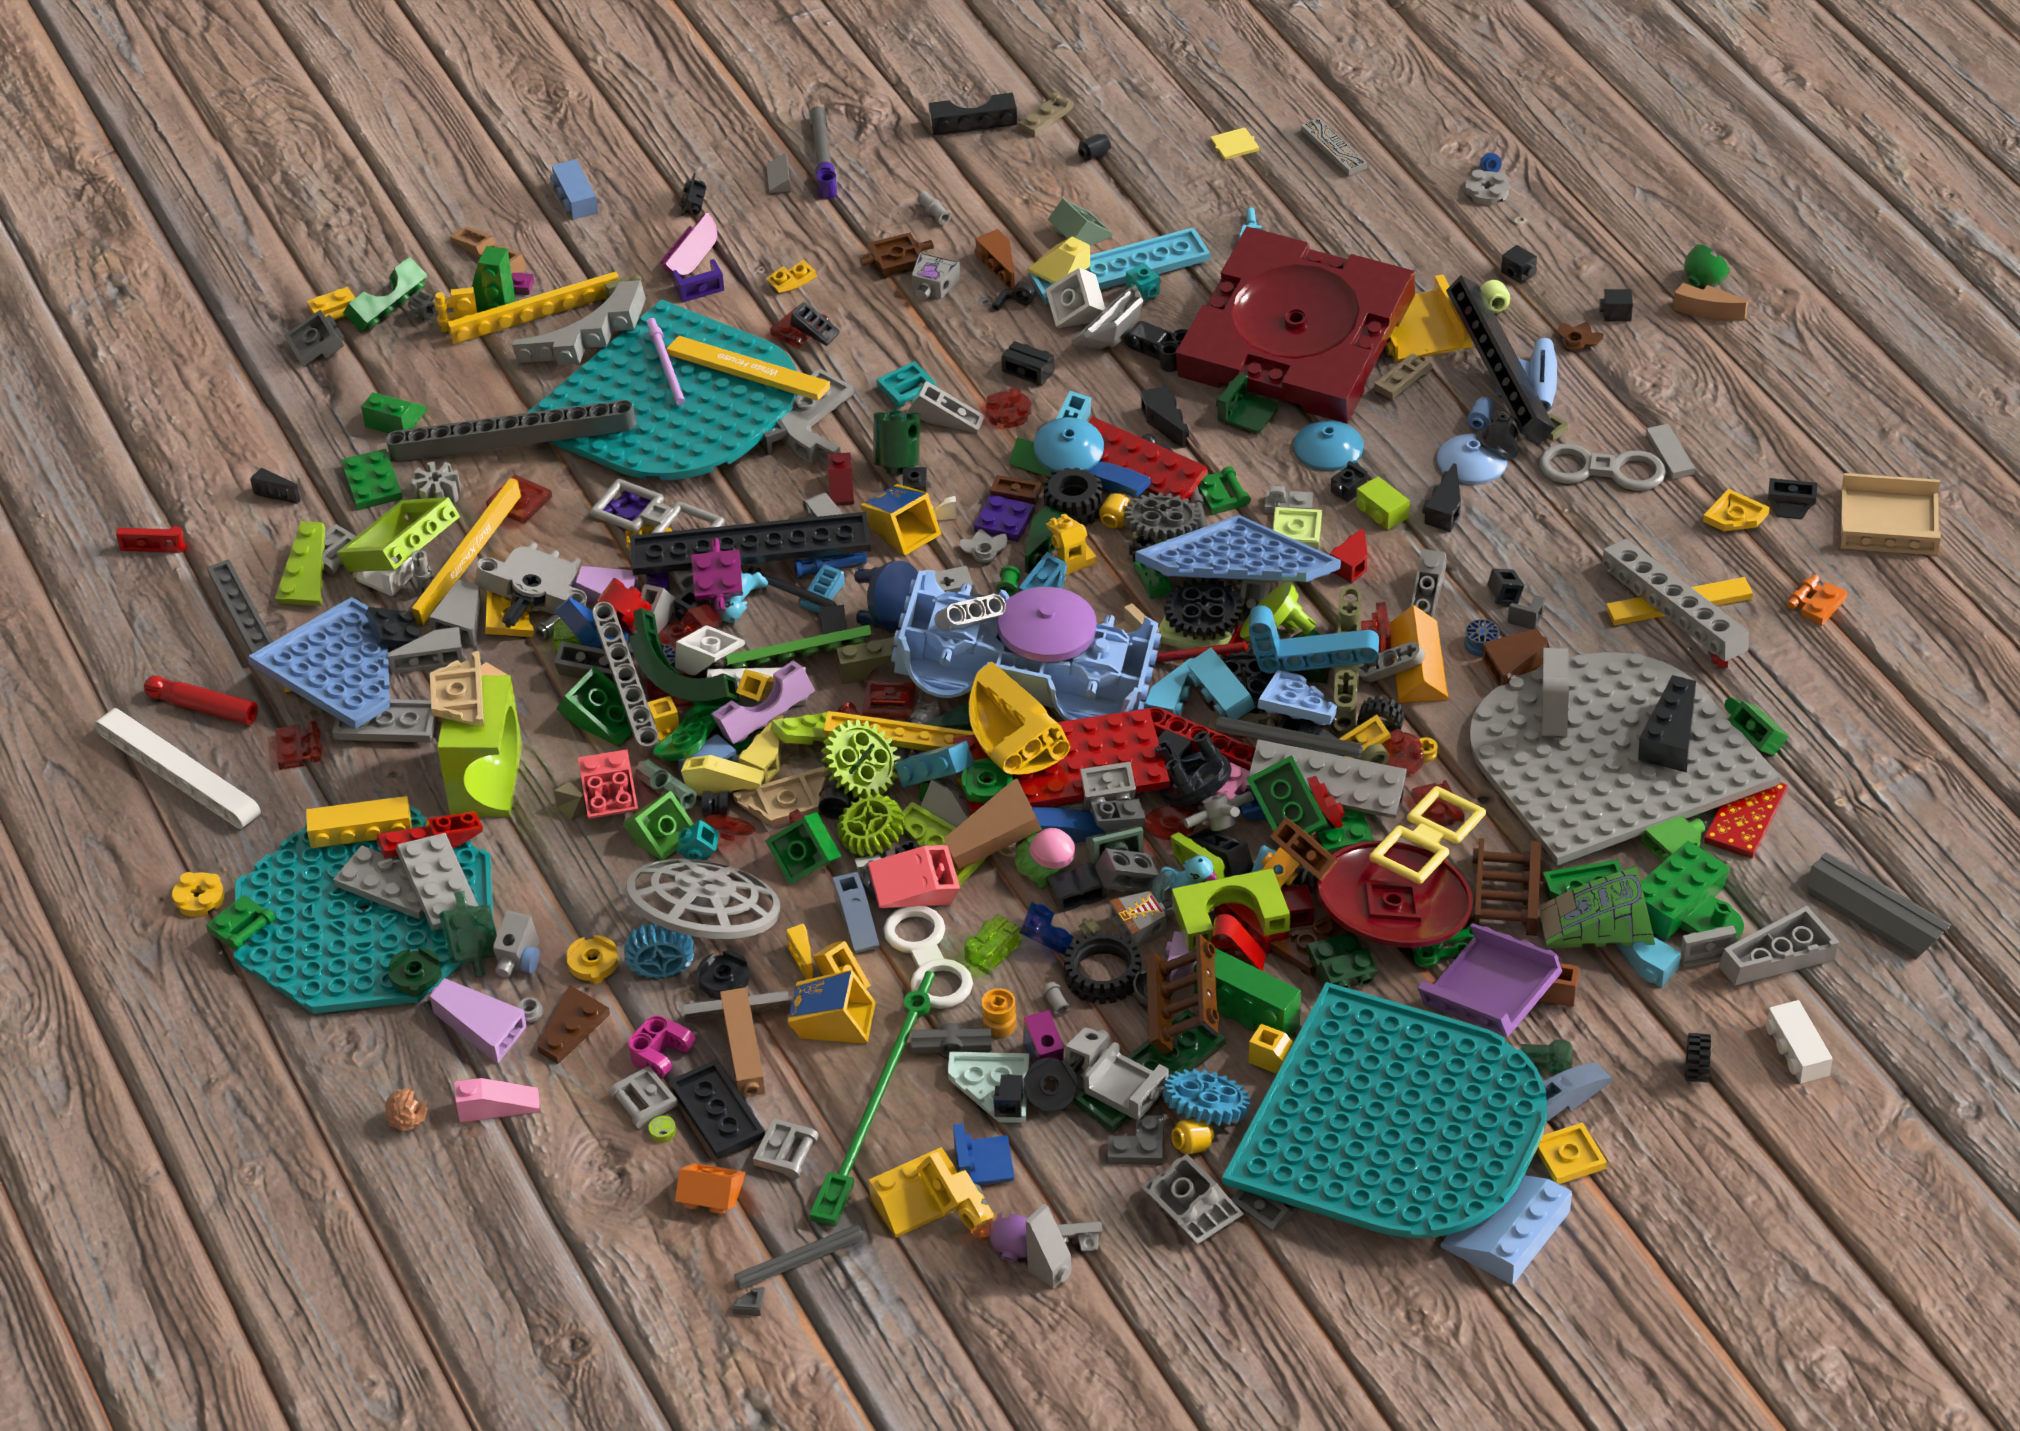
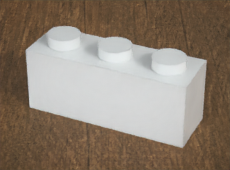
(1799, 1041)

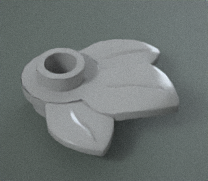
(983, 546)

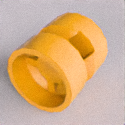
(999, 1012)

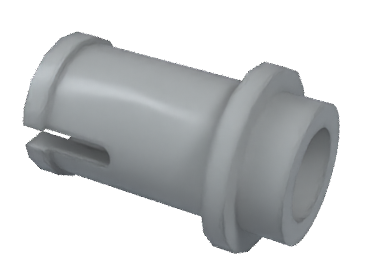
(1053, 994)

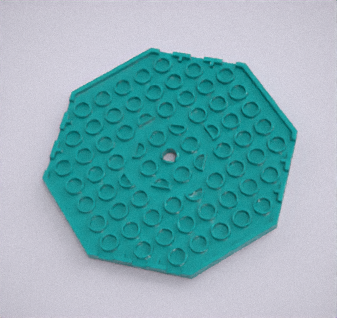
(321, 943)

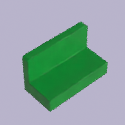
(1024, 457)

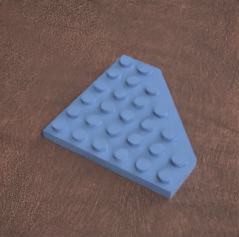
(1237, 551)
(332, 664)

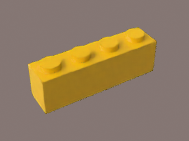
(357, 821)

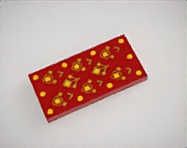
(1743, 823)

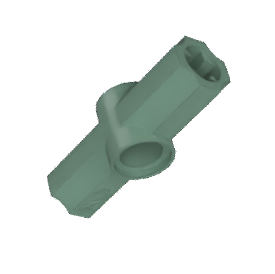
(663, 782)

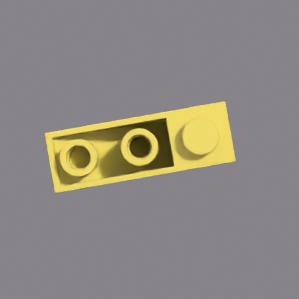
(764, 752)
(719, 774)

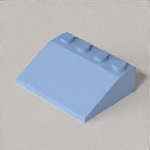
(1515, 1232)

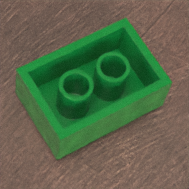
(1285, 794)

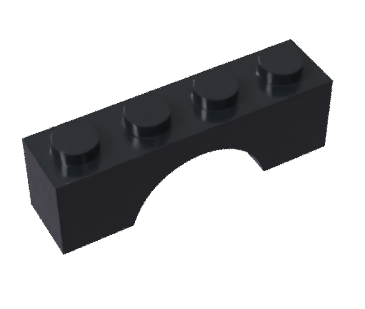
(949, 118)

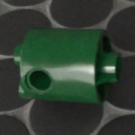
(896, 440)

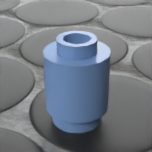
(1481, 413)

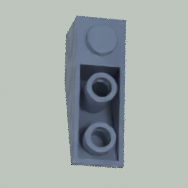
(855, 912)

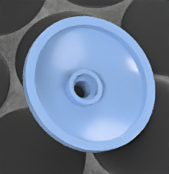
(1474, 463)

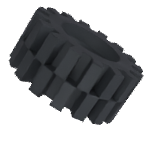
(1383, 708)
(1698, 1057)

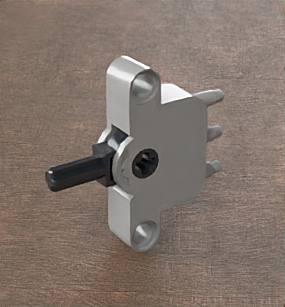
(530, 580)

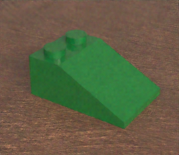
(597, 708)

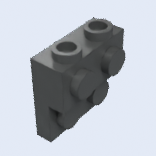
(315, 337)

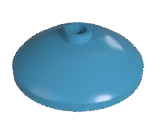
(1328, 445)
(1059, 451)

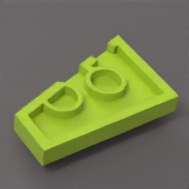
(801, 729)

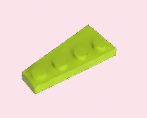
(303, 572)
(930, 831)

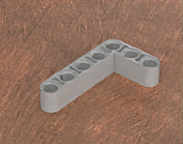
(1555, 692)

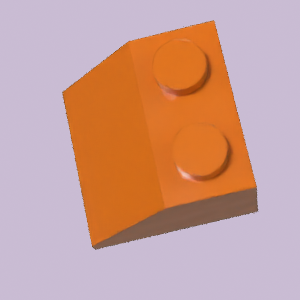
(709, 1187)

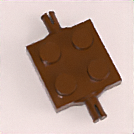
(895, 253)

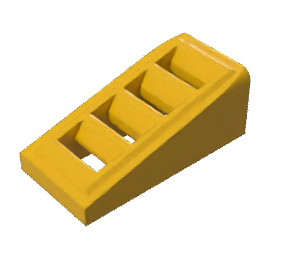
(799, 948)

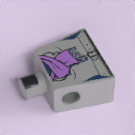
(934, 276)

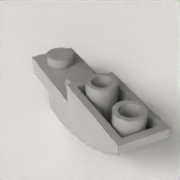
(804, 442)

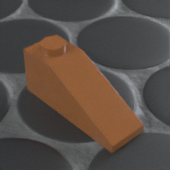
(1304, 848)

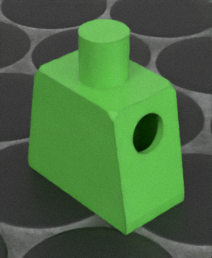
(1671, 835)

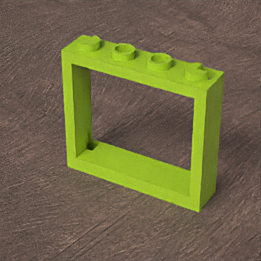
(396, 536)

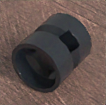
(833, 799)

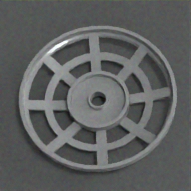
(704, 889)

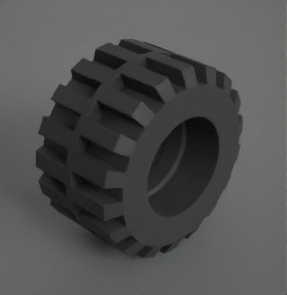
(1075, 494)

